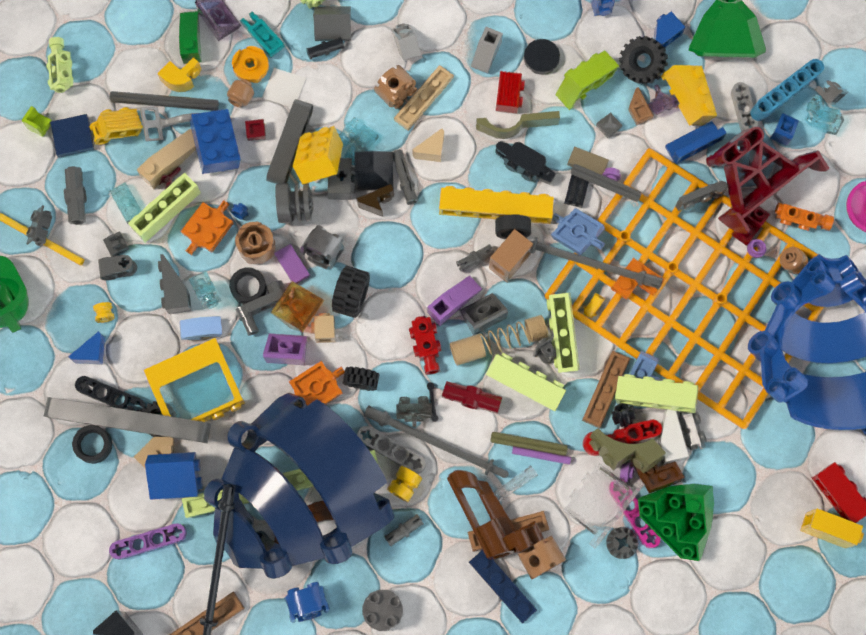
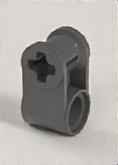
(113, 267)

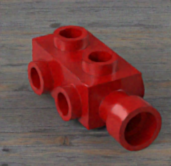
(423, 338)

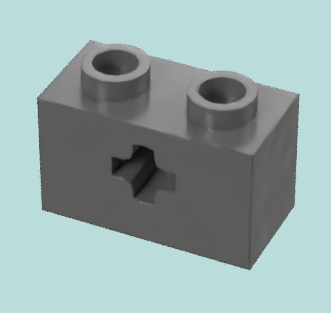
(342, 189)

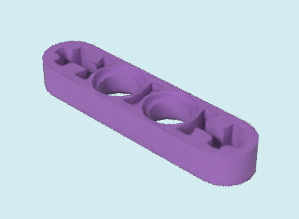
(147, 538)

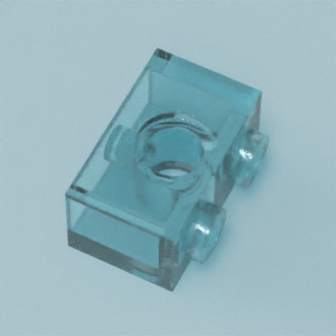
(205, 290)

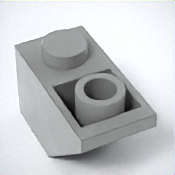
(406, 41)
(487, 49)

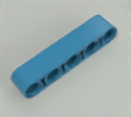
(780, 93)

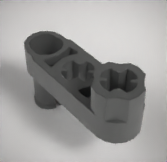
(248, 310)

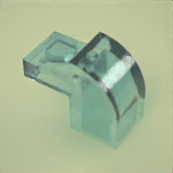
(822, 117)

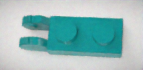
(263, 35)

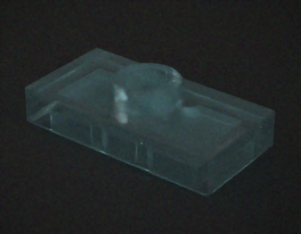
(125, 201)

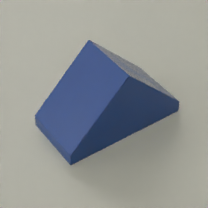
(91, 351)

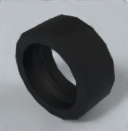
(506, 224)
(239, 274)
(81, 433)

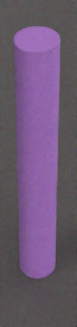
(541, 455)

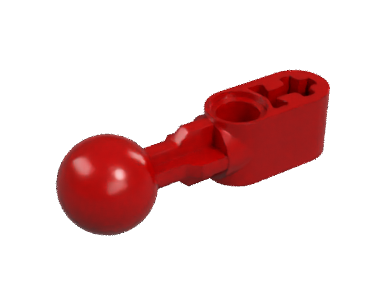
(621, 435)

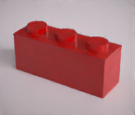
(841, 492)

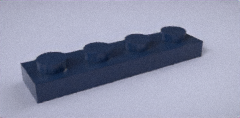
(503, 586)

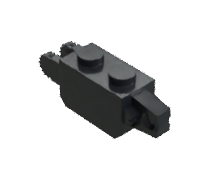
(525, 162)

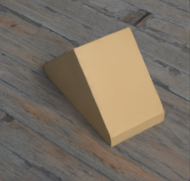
(430, 148)

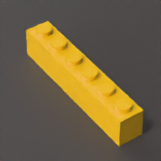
(492, 205)

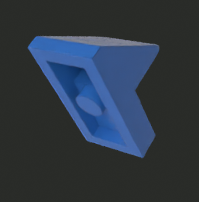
(784, 129)

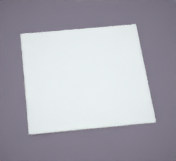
(283, 87)

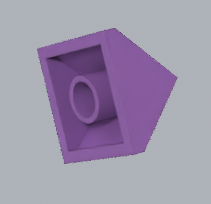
(285, 349)

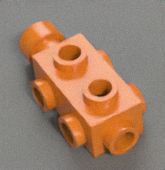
(799, 216)

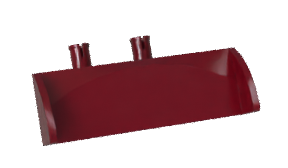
(752, 141)

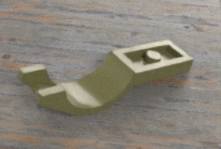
(525, 121)

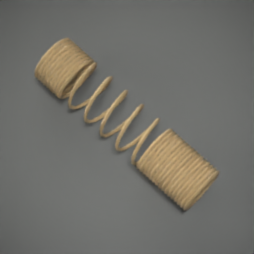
(473, 347)

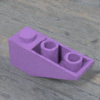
(453, 300)

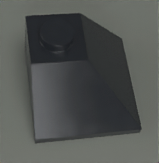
(373, 169)

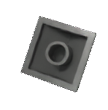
(332, 23)
(484, 313)

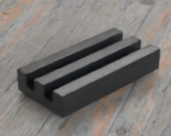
(574, 203)

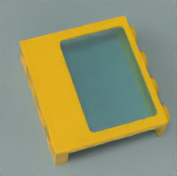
(195, 384)

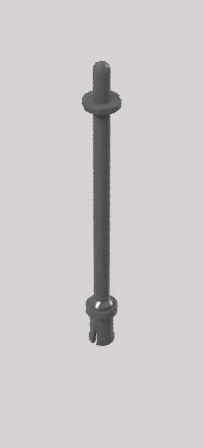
(641, 278)
(384, 418)

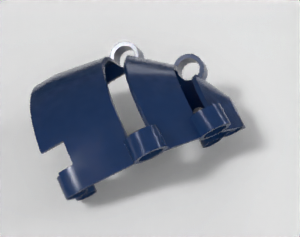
(334, 464)

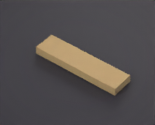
(423, 98)

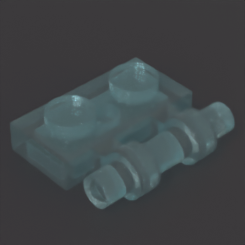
(361, 141)

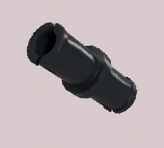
(325, 48)

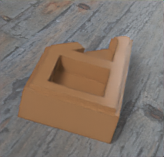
(639, 108)

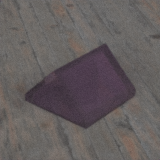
(217, 17)

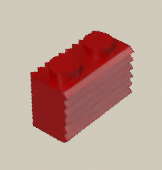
(509, 92)

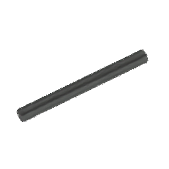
(163, 100)

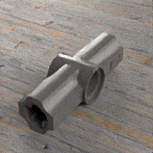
(75, 195)

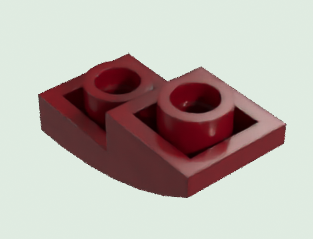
(754, 221)

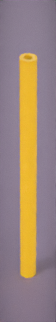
(50, 244)

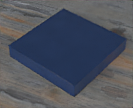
(72, 135)

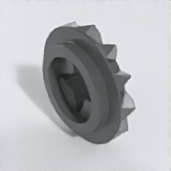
(613, 544)

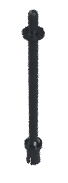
(226, 506)

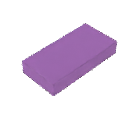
(292, 264)

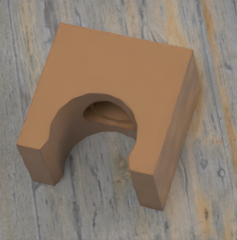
(510, 255)

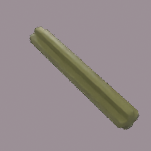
(528, 443)

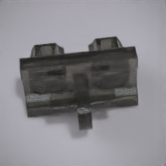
(414, 412)

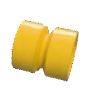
(404, 483)

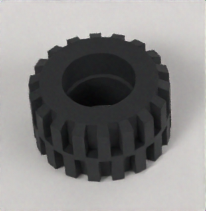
(350, 291)

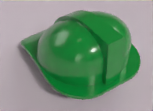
(13, 296)

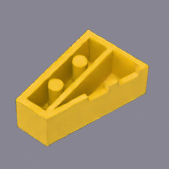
(692, 92)

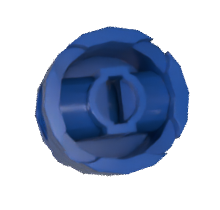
(306, 603)

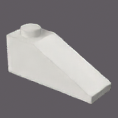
(671, 438)

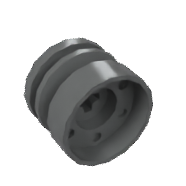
(293, 202)

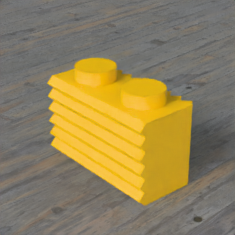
(119, 123)

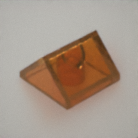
(297, 307)

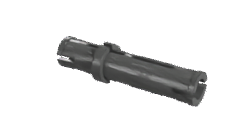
(407, 184)

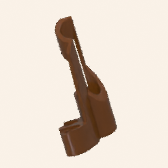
(499, 535)

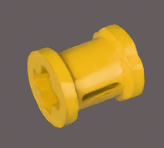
(97, 134)

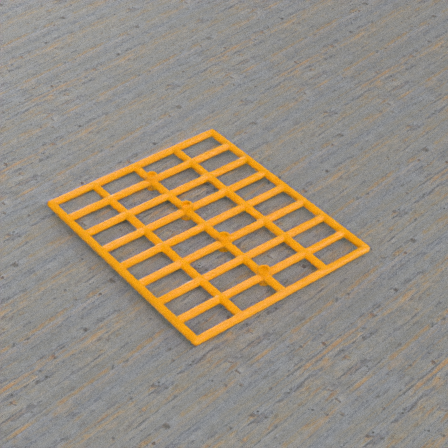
(671, 269)

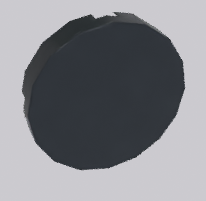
(541, 56)

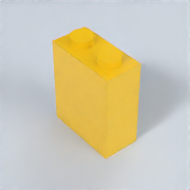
(832, 528)

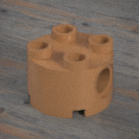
(395, 86)
(255, 243)
(541, 557)

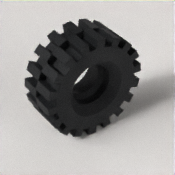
(634, 50)

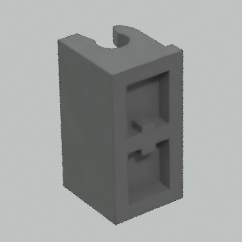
(833, 93)

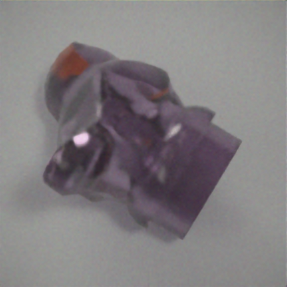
(662, 101)

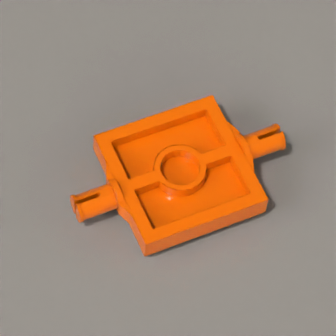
(207, 227)
(317, 384)

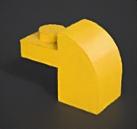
(178, 79)

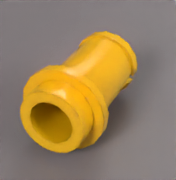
(593, 306)

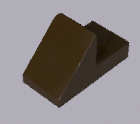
(371, 201)

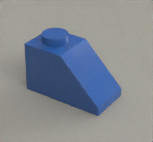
(668, 29)

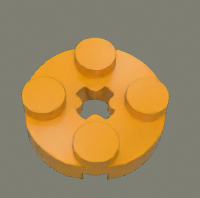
(245, 56)

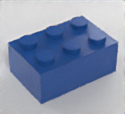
(215, 141)

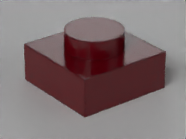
(255, 129)

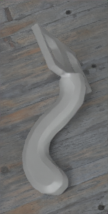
(160, 123)

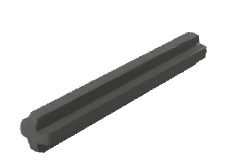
(606, 182)

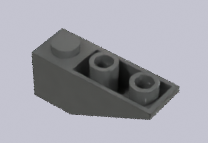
(176, 295)

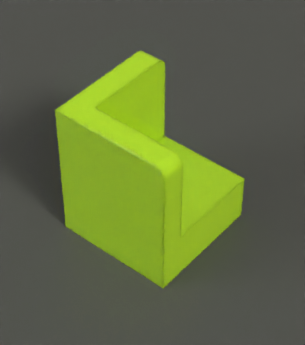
(36, 122)

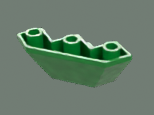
(728, 31)
(680, 517)

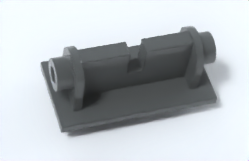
(35, 232)
(544, 350)
(696, 436)

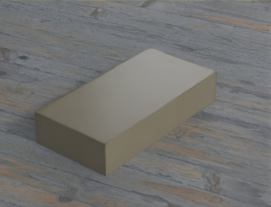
(588, 160)

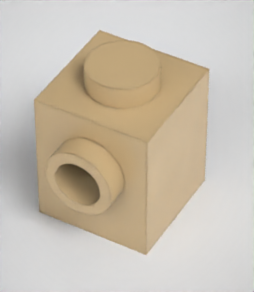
(323, 328)

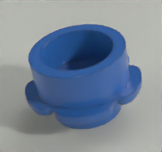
(240, 211)

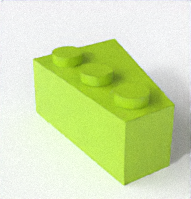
(585, 77)

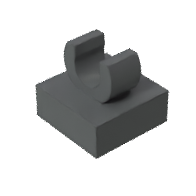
(116, 244)

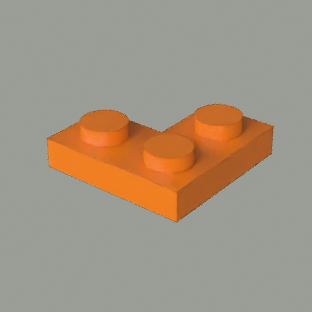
(625, 286)

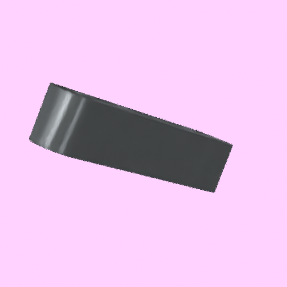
(288, 143)

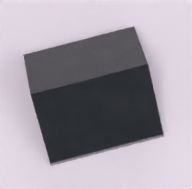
(117, 624)

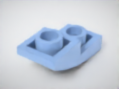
(200, 327)

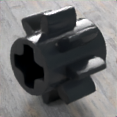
(623, 415)

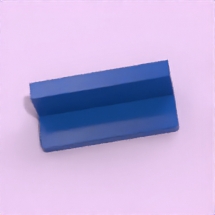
(695, 142)

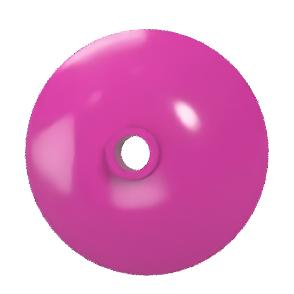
(857, 206)

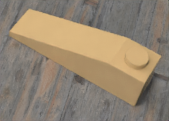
(167, 159)

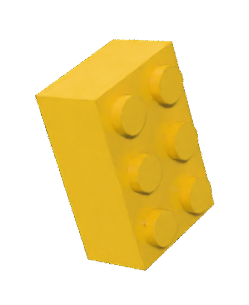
(318, 155)

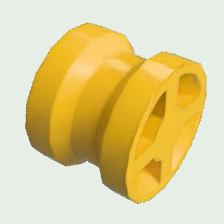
(103, 312)

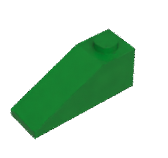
(189, 37)

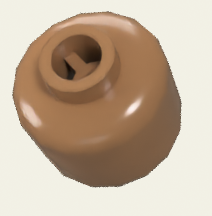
(240, 93)
(793, 260)

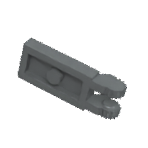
(701, 195)

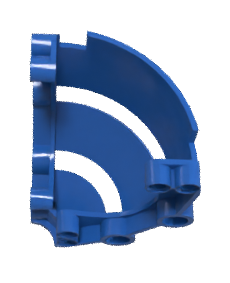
(815, 400)

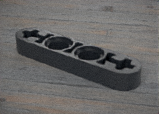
(110, 396)

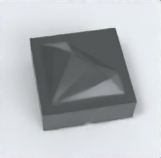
(609, 125)

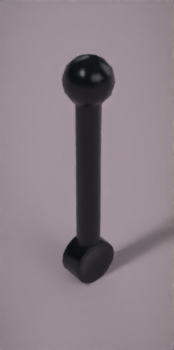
(430, 386)

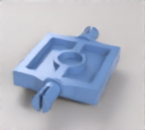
(577, 231)

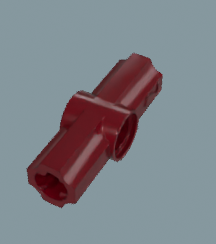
(471, 397)

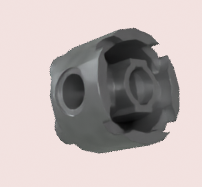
(322, 247)
(382, 610)

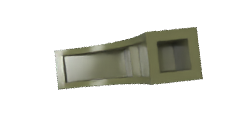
(616, 453)

